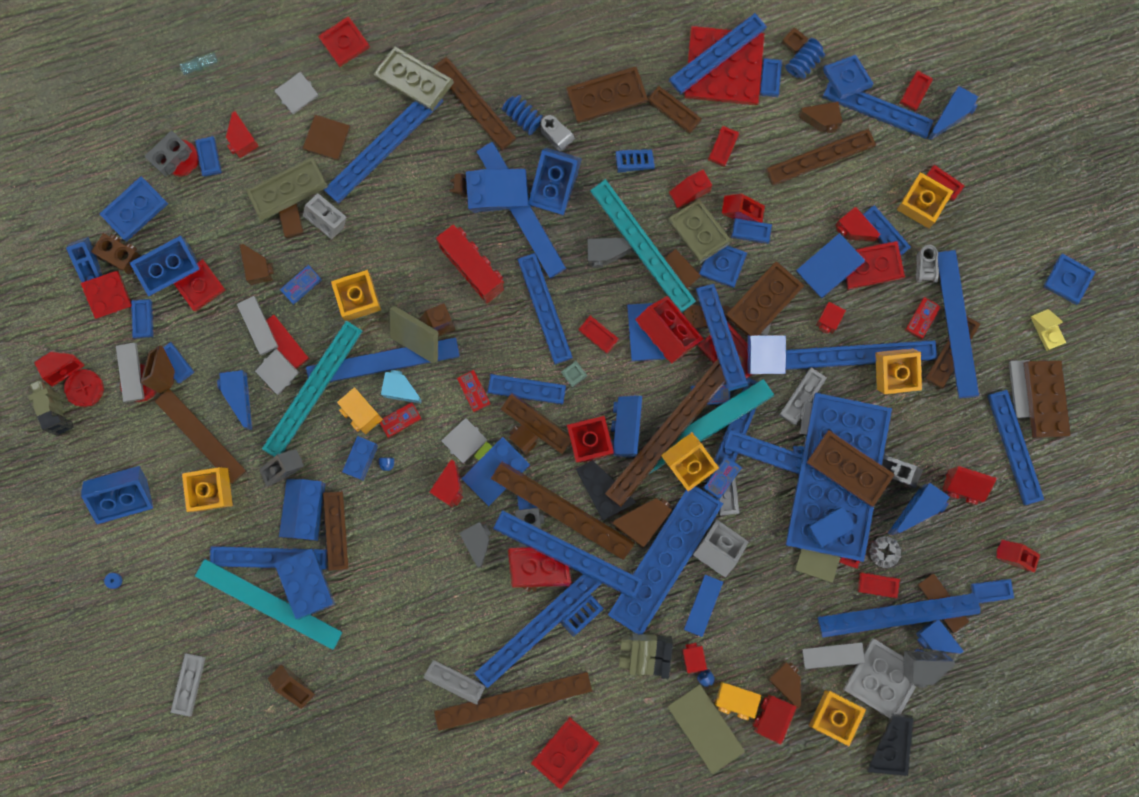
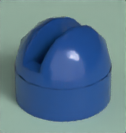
(386, 463)
(706, 678)

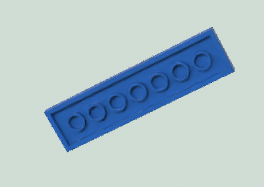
(667, 558)

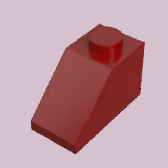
(239, 137)
(691, 189)
(742, 207)
(856, 227)
(57, 366)
(1018, 555)

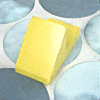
(1048, 329)

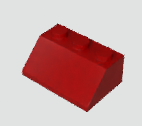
(669, 329)

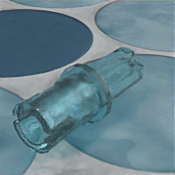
(198, 63)

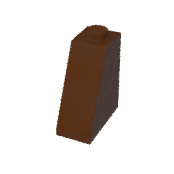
(438, 319)
(643, 521)

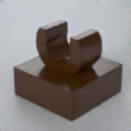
(460, 185)

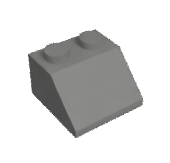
(721, 548)

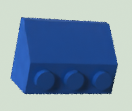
(165, 265)
(626, 426)
(117, 495)
(302, 509)

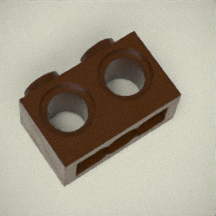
(115, 255)

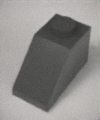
(281, 467)
(477, 542)

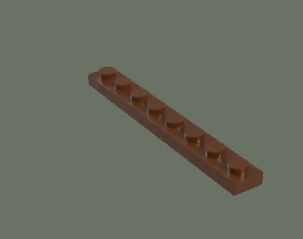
(562, 510)
(513, 701)

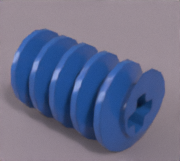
(805, 59)
(522, 114)

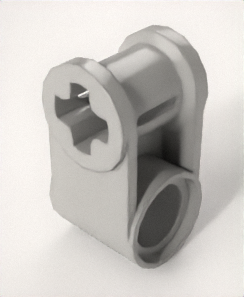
(558, 135)
(927, 268)

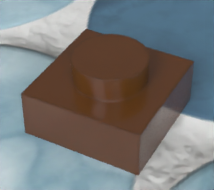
(794, 40)

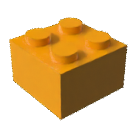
(925, 200)
(356, 295)
(898, 371)
(690, 461)
(207, 489)
(837, 717)

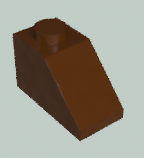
(822, 117)
(256, 266)
(158, 370)
(523, 439)
(787, 682)
(290, 686)

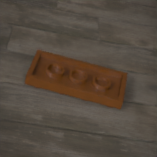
(607, 94)
(765, 300)
(1047, 399)
(850, 468)

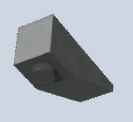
(606, 250)
(904, 472)

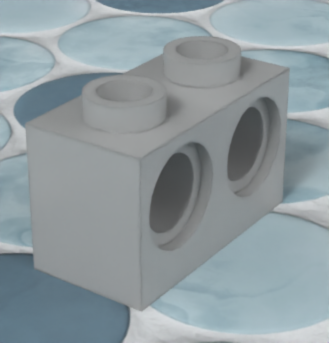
(324, 216)

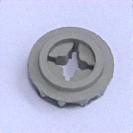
(877, 556)

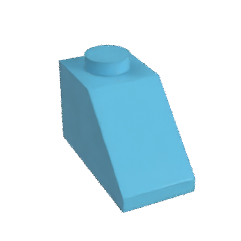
(398, 387)

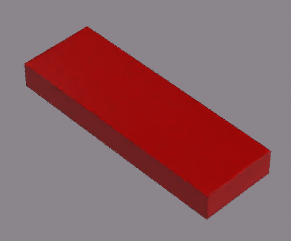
(286, 344)

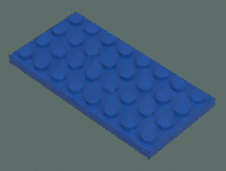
(816, 496)

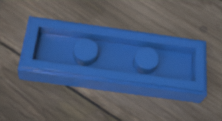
(887, 231)
(703, 605)

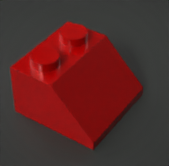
(968, 485)
(449, 486)
(774, 718)

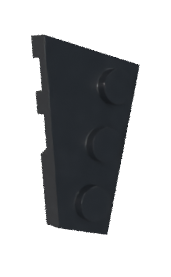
(597, 484)
(894, 747)

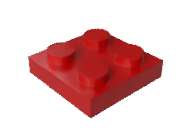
(344, 41)
(200, 287)
(106, 294)

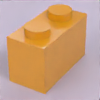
(359, 410)
(737, 700)

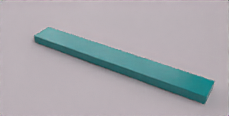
(642, 245)
(312, 389)
(726, 414)
(267, 603)

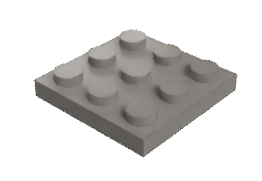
(881, 680)

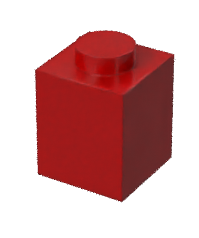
(830, 318)
(694, 658)

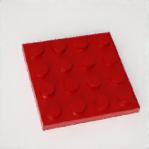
(734, 79)

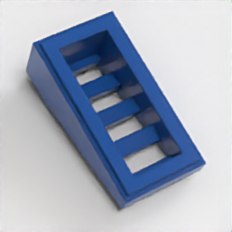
(633, 167)
(569, 627)

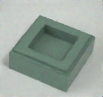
(574, 374)

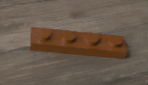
(943, 366)
(536, 423)
(335, 531)

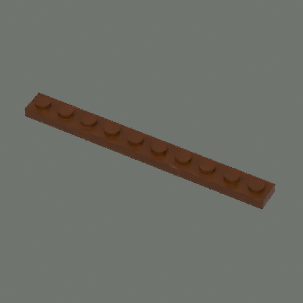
(667, 435)

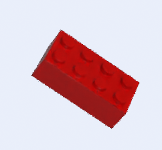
(470, 263)

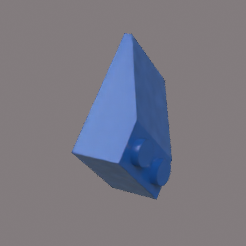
(554, 180)
(496, 189)
(480, 474)
(923, 505)

